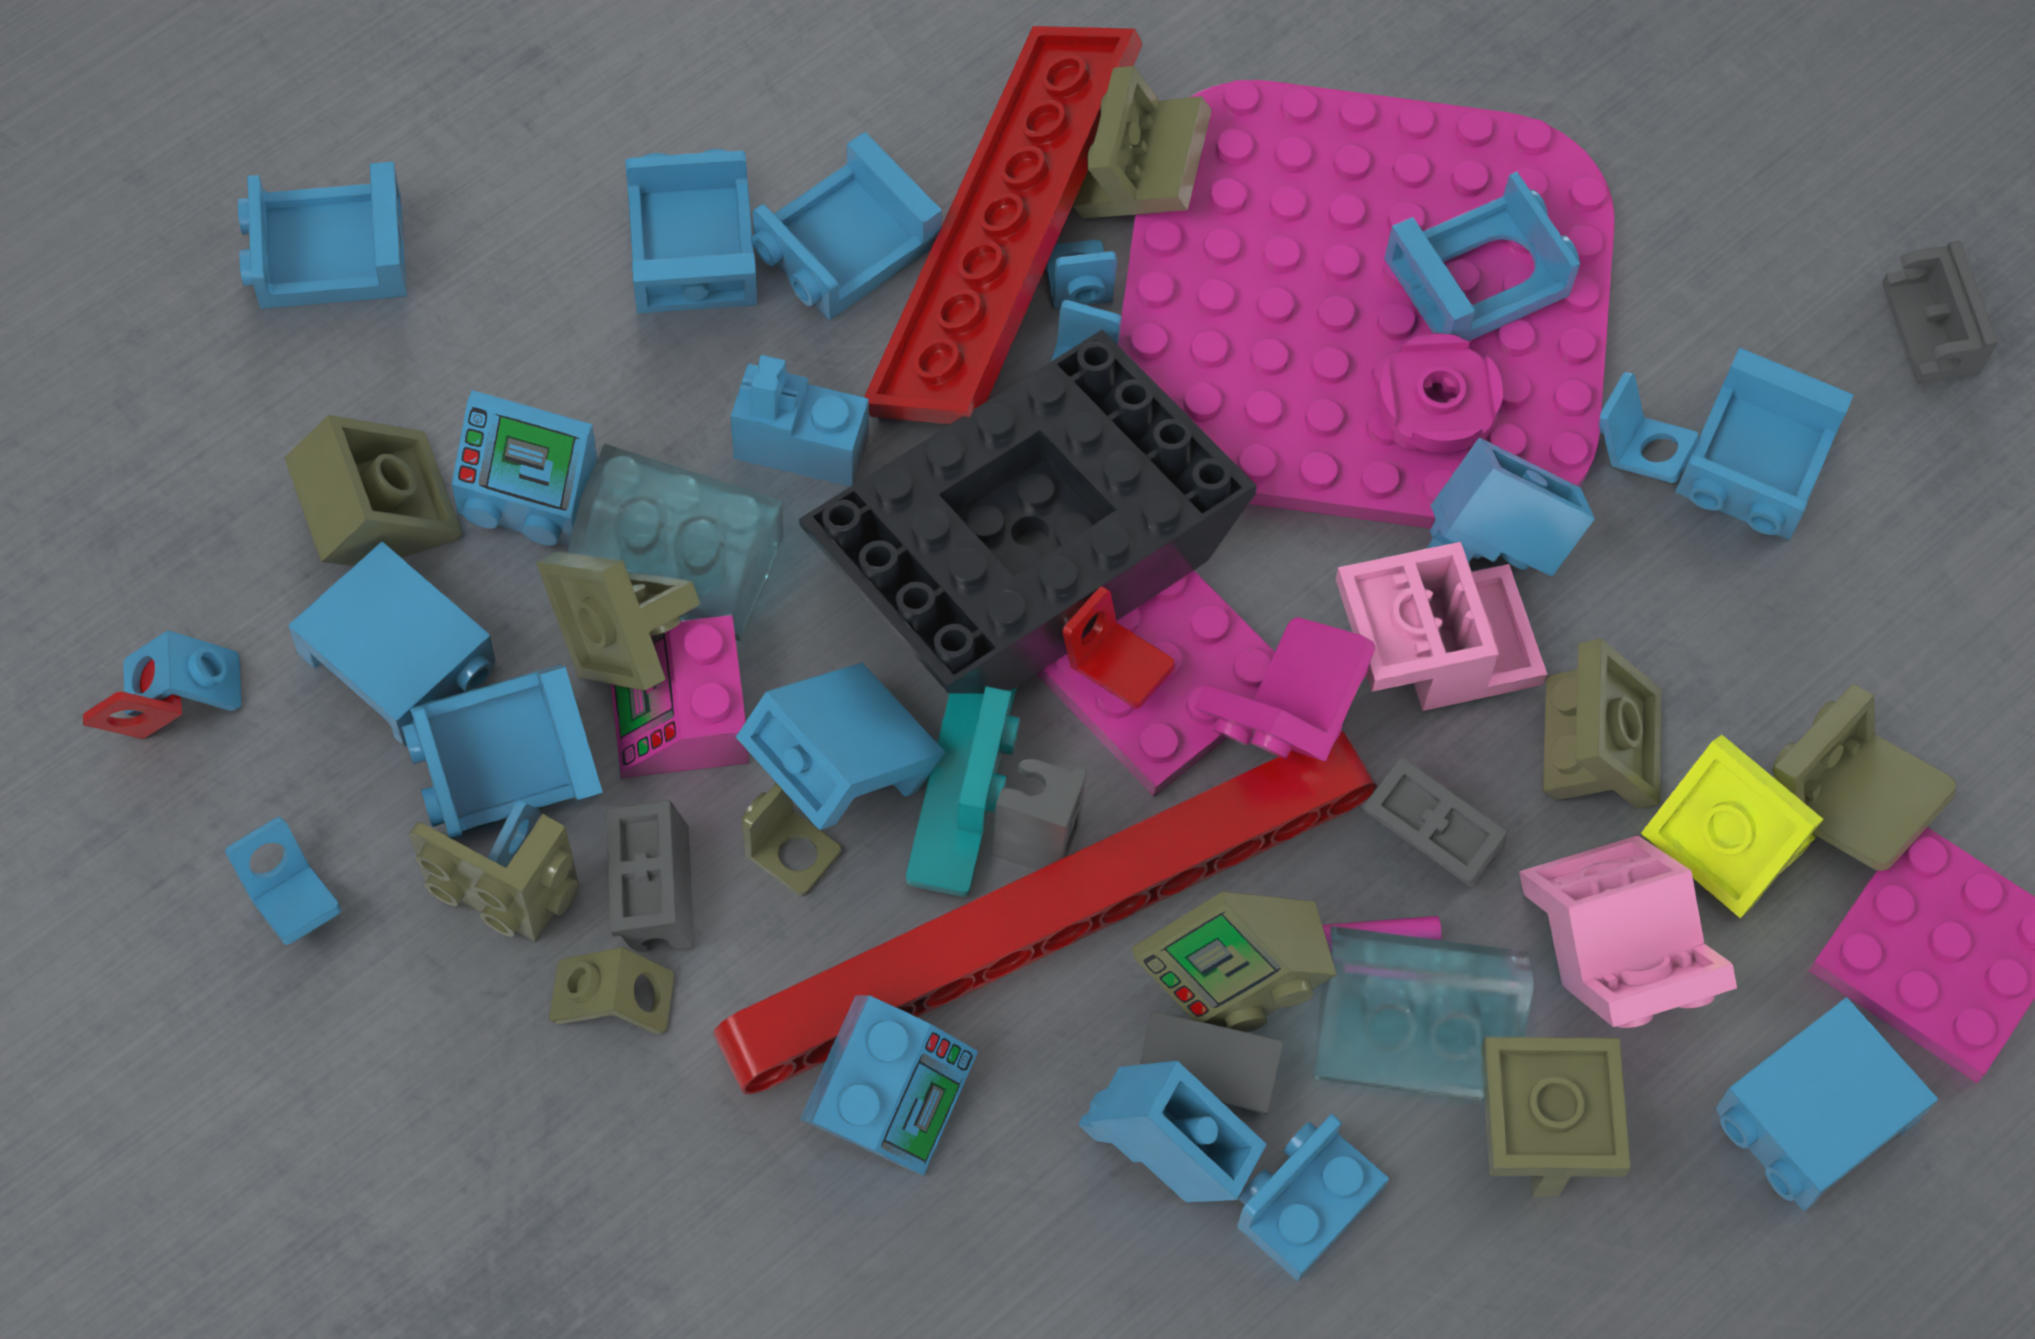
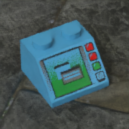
(522, 468)
(889, 1083)

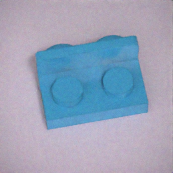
(1309, 1197)

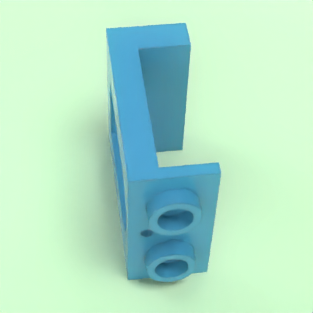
(1517, 216)

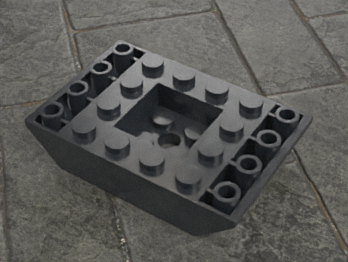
(1067, 452)

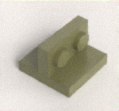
(1142, 150)
(612, 615)
(1602, 729)
(1554, 1109)

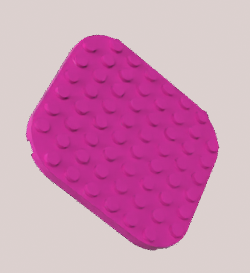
(1280, 311)

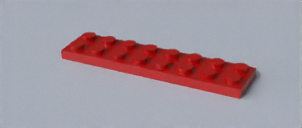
(1000, 227)

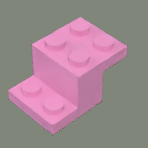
(1441, 626)
(1628, 931)

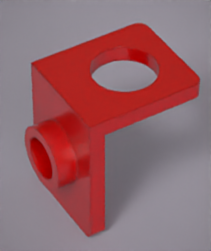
(1114, 654)
(154, 715)

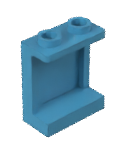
(849, 230)
(691, 231)
(324, 242)
(1764, 444)
(393, 638)
(838, 741)
(502, 747)
(1823, 1104)

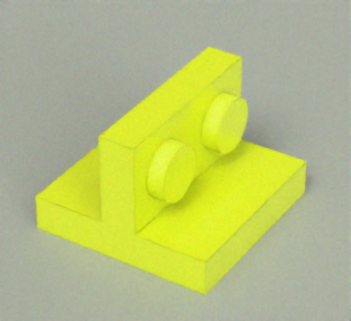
(1732, 826)

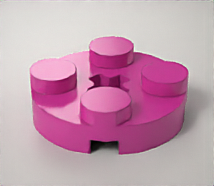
(1433, 425)

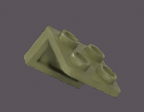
(1860, 784)
(510, 899)

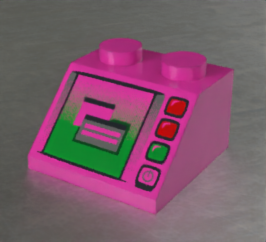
(690, 715)

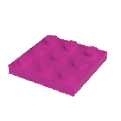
(1167, 732)
(1939, 953)

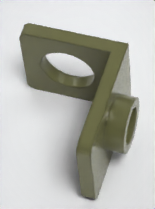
(769, 825)
(604, 986)

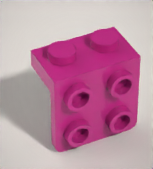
(1300, 695)

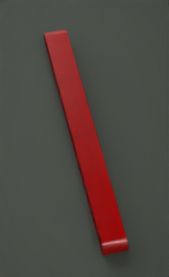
(1046, 909)

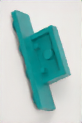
(962, 790)

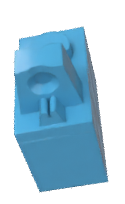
(798, 425)
(1509, 510)
(1176, 1130)

